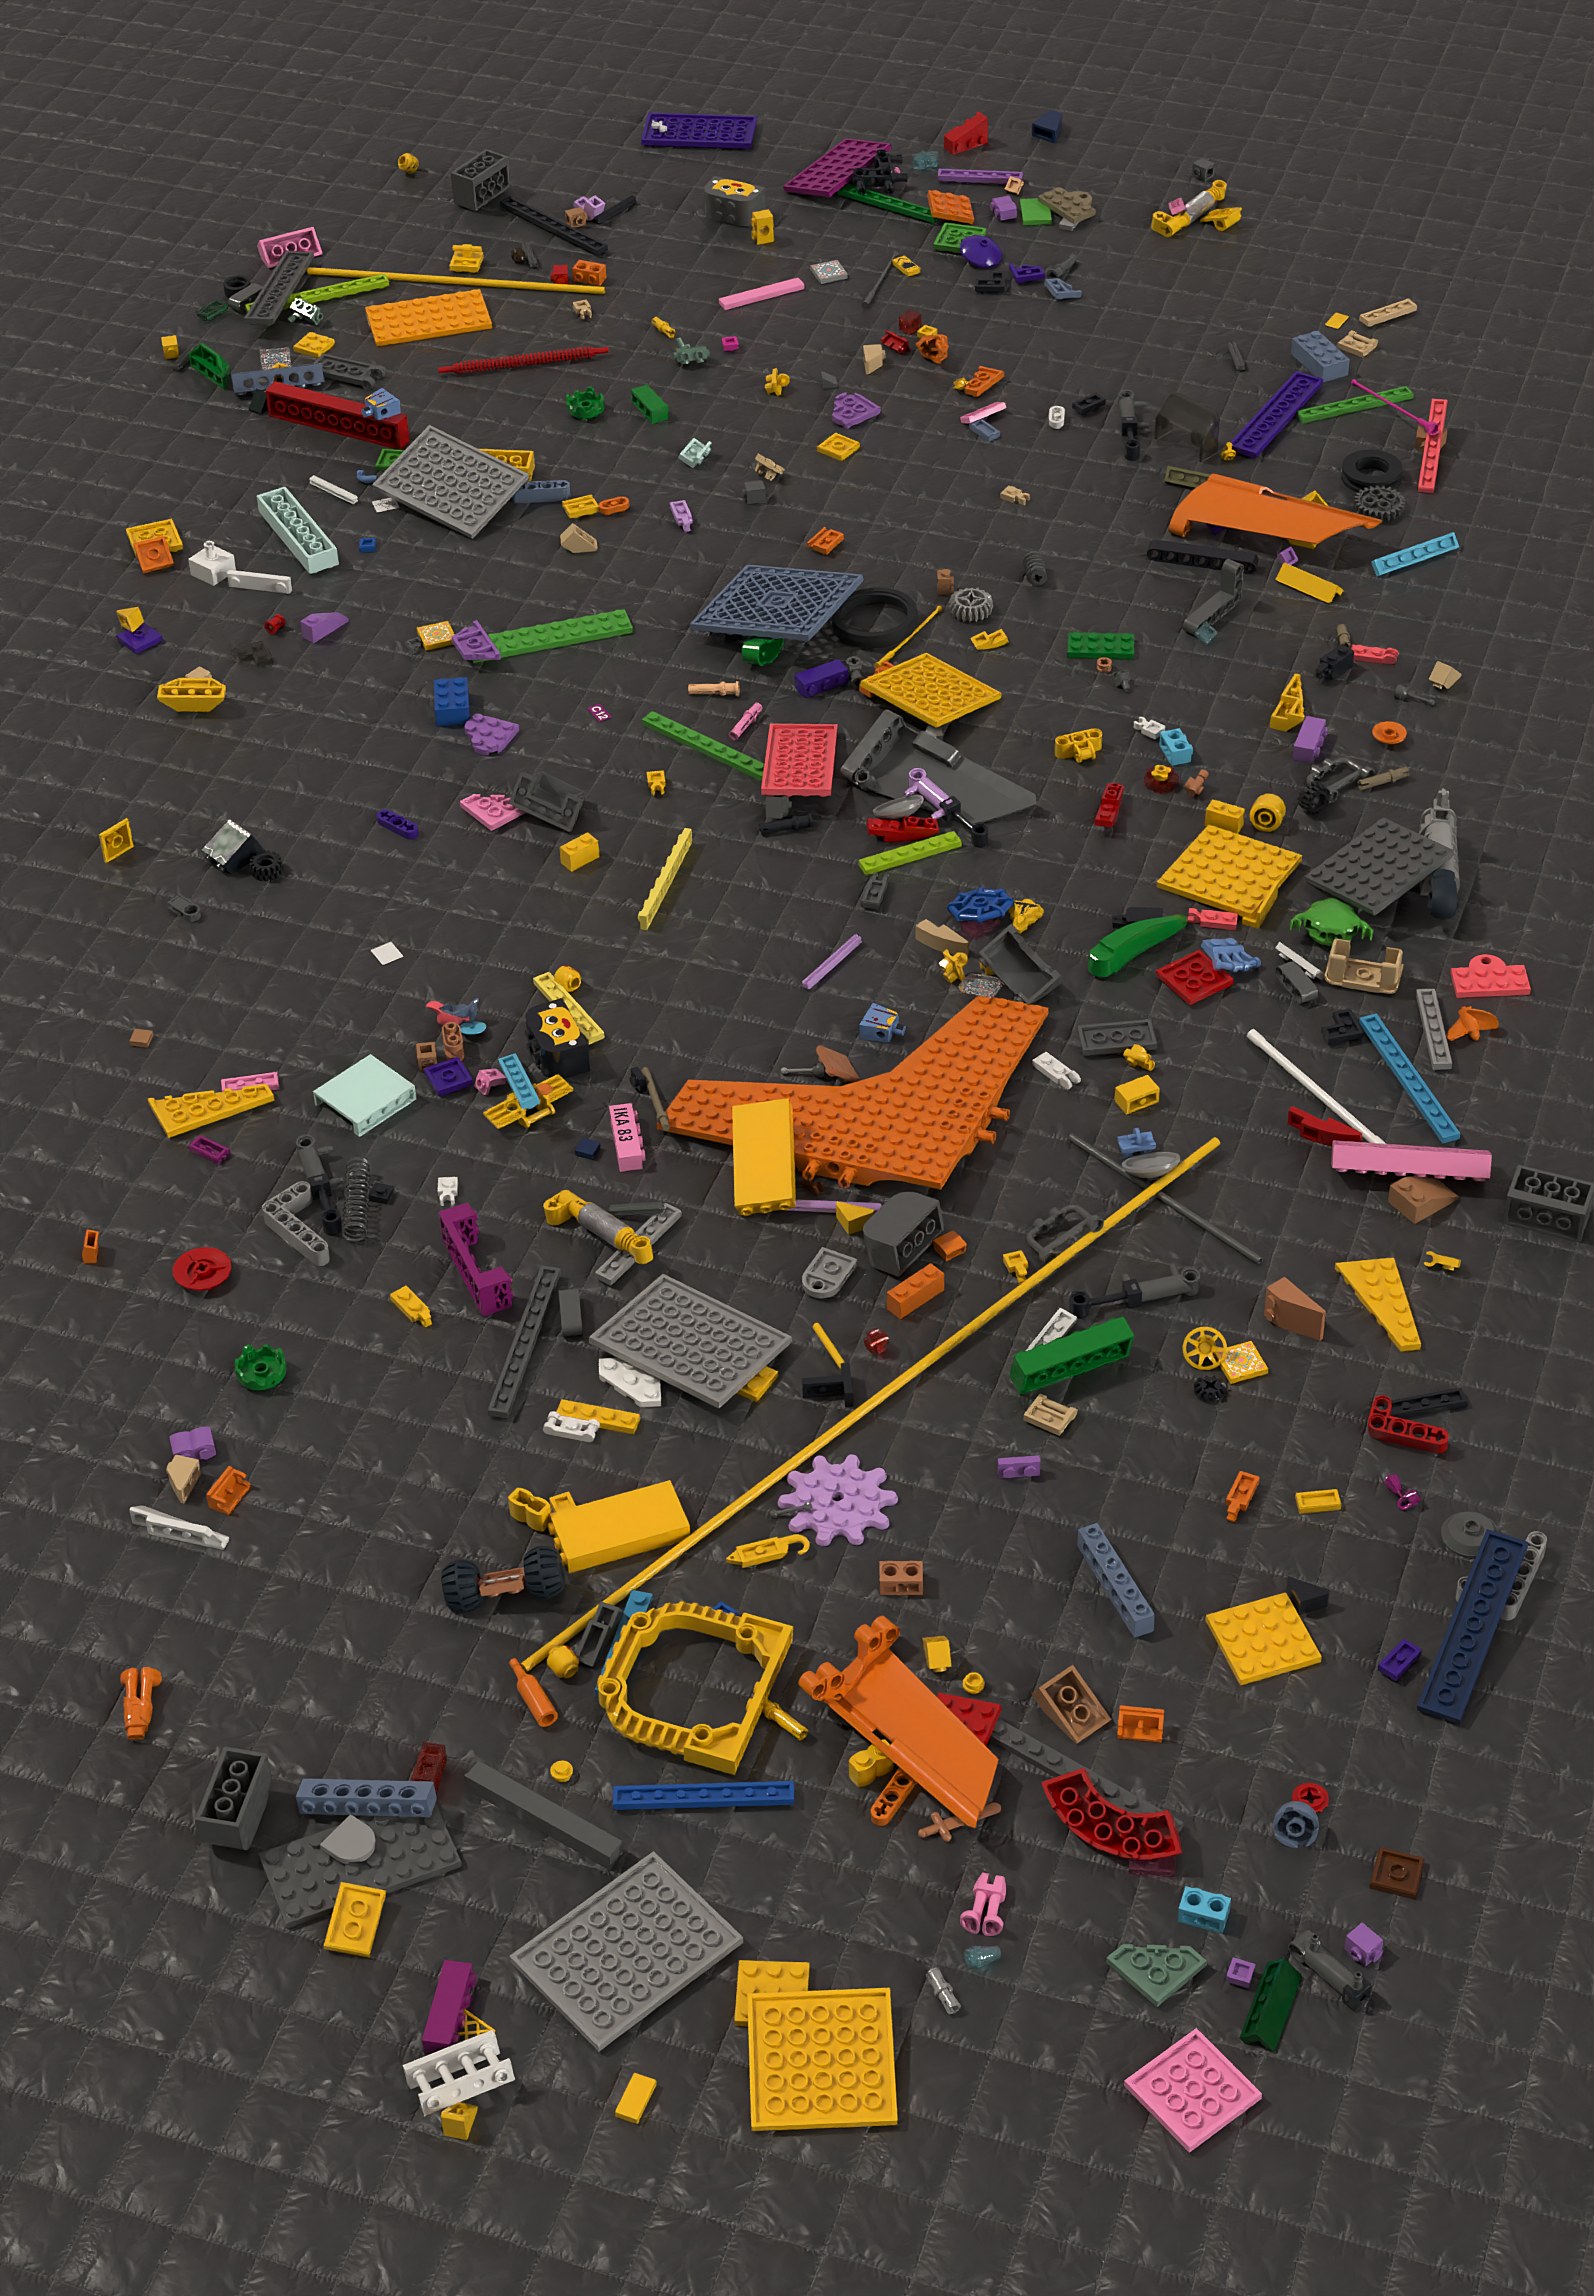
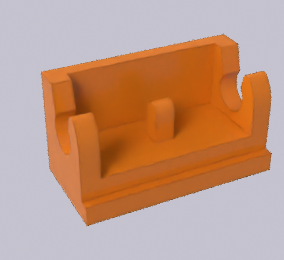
(227, 1491)
(1140, 1724)

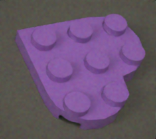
(853, 409)
(489, 733)

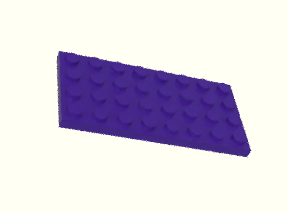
(700, 130)

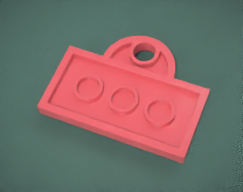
(1490, 978)

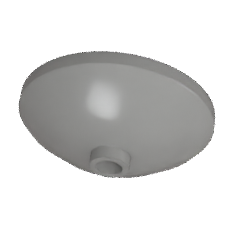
(899, 807)
(1151, 1164)

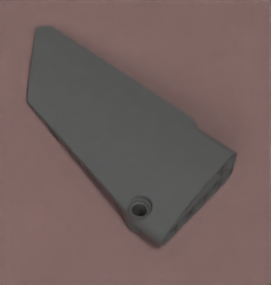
(894, 750)

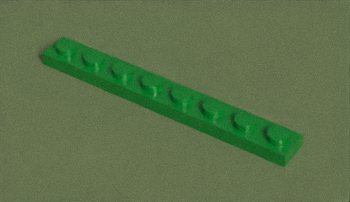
(887, 202)

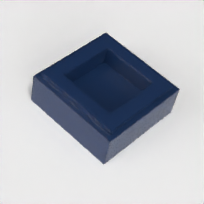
(587, 1148)

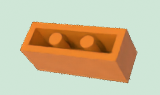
(915, 1291)

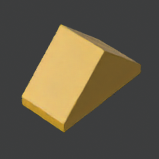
(130, 618)
(852, 1216)
(458, 2120)

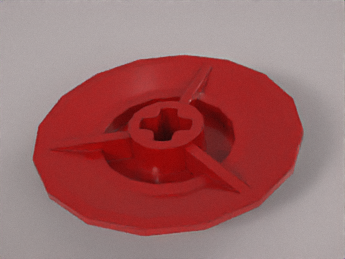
(202, 1268)

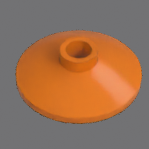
(1389, 732)

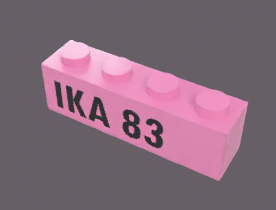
(626, 1137)

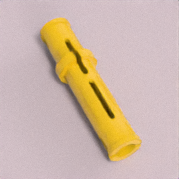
(773, 1712)

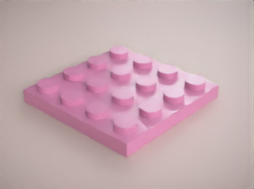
(1192, 2090)

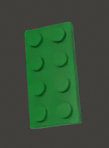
(1100, 645)

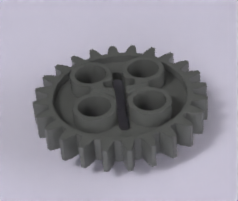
(1379, 502)

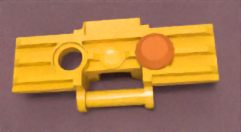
(546, 1091)

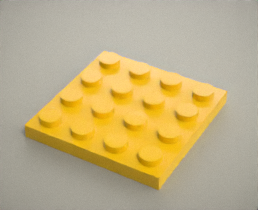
(1263, 1638)

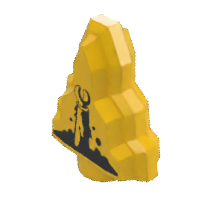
(1024, 914)

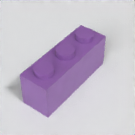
(1310, 739)

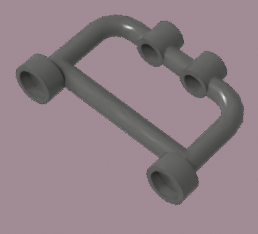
(1329, 765)
(1046, 1253)

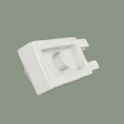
(1056, 1070)

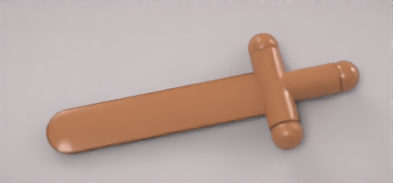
(943, 1826)

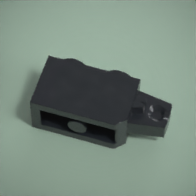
(1335, 663)
(1135, 914)

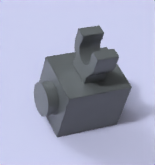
(777, 807)

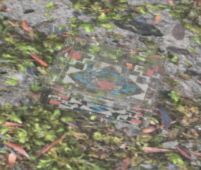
(273, 356)
(980, 985)

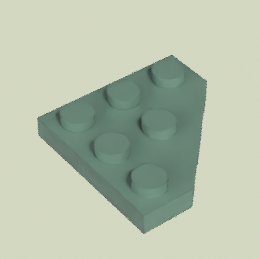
(1156, 1969)

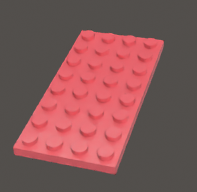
(799, 760)

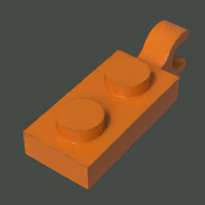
(1241, 1494)

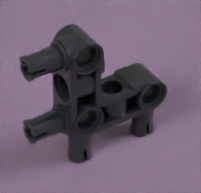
(880, 176)

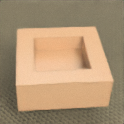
(1014, 185)

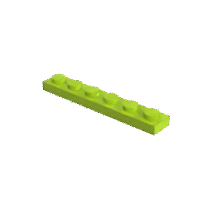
(910, 853)

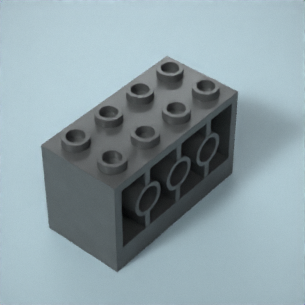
(480, 179)
(1549, 1203)

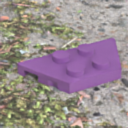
(475, 644)

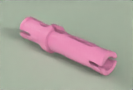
(748, 717)

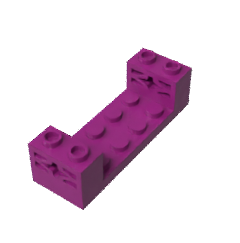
(488, 1289)

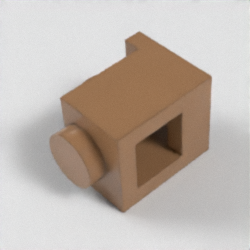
(576, 217)
(945, 582)
(426, 1055)

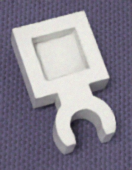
(1151, 729)
(447, 1189)

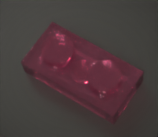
(973, 929)

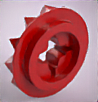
(1316, 1793)

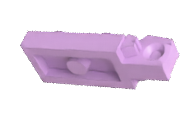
(681, 514)

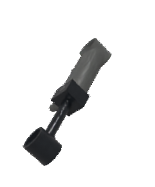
(1130, 424)
(319, 1181)
(1137, 1292)

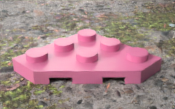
(491, 810)

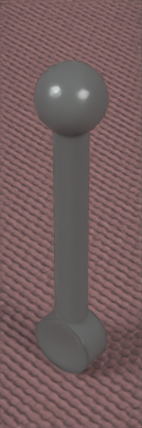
(807, 1506)

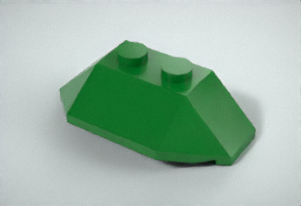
(210, 365)

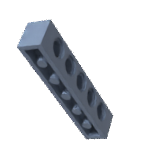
(284, 372)
(1115, 1580)
(366, 1797)

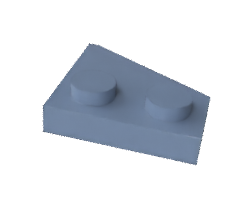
(1060, 289)

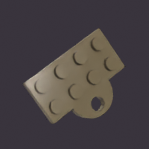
(1070, 205)

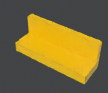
(1265, 907)

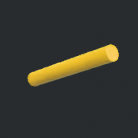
(828, 1344)

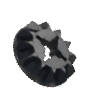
(1210, 1394)

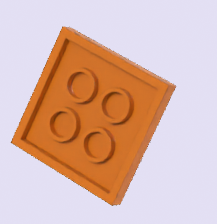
(950, 206)

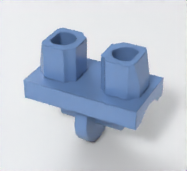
(1136, 1142)

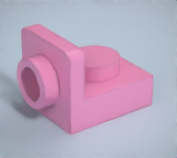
(489, 1078)

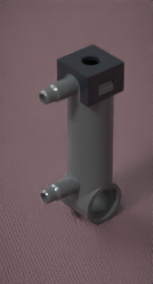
(1353, 1988)

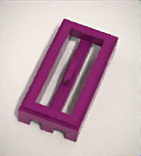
(207, 1151)

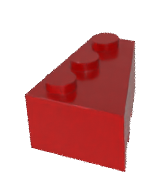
(967, 136)

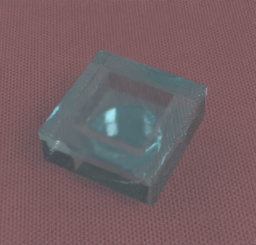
(1206, 633)

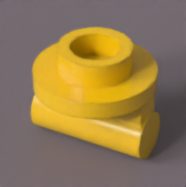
(1227, 452)

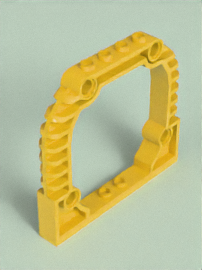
(722, 1746)

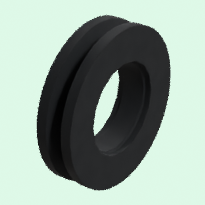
(1371, 459)

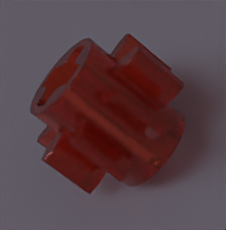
(876, 1341)

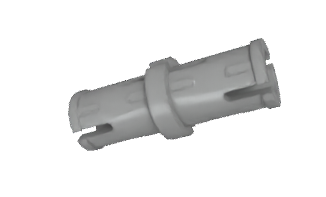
(943, 1990)

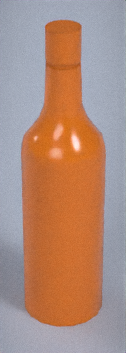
(534, 1696)

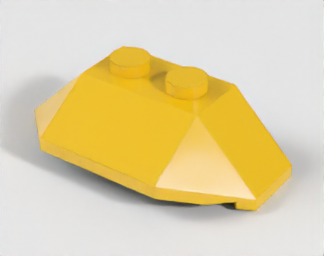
(192, 694)

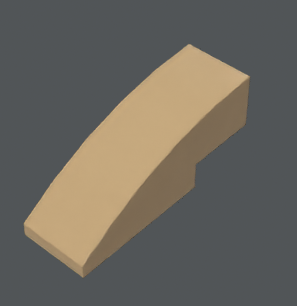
(941, 938)

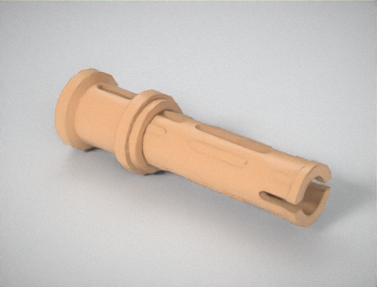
(722, 688)

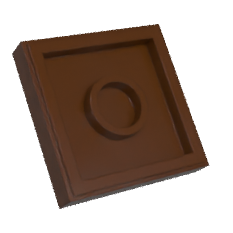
(1397, 1873)

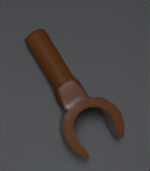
(817, 1187)

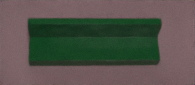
(1271, 2004)

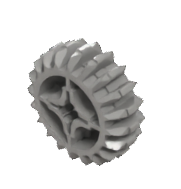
(970, 604)

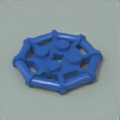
(980, 905)

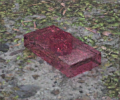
(1157, 1867)

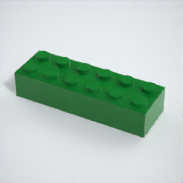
(1071, 1355)

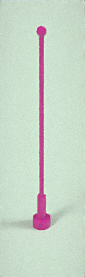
(1430, 427)

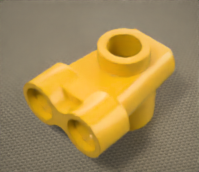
(1138, 1056)

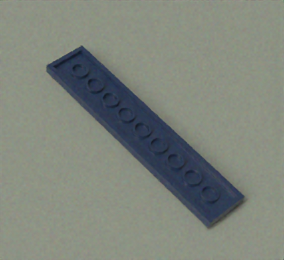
(1472, 1626)

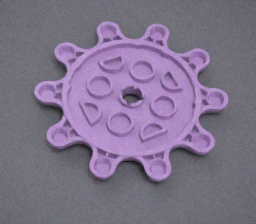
(848, 1517)

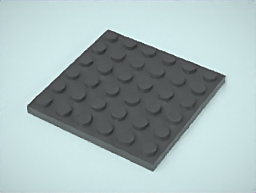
(1379, 866)

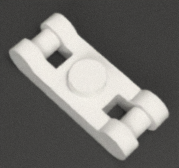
(571, 1427)

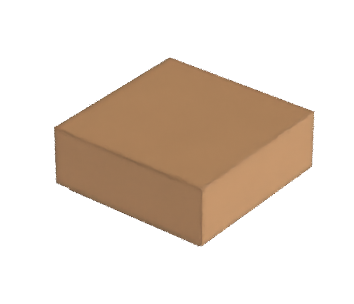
(141, 1038)

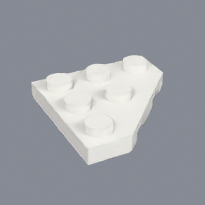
(631, 1381)

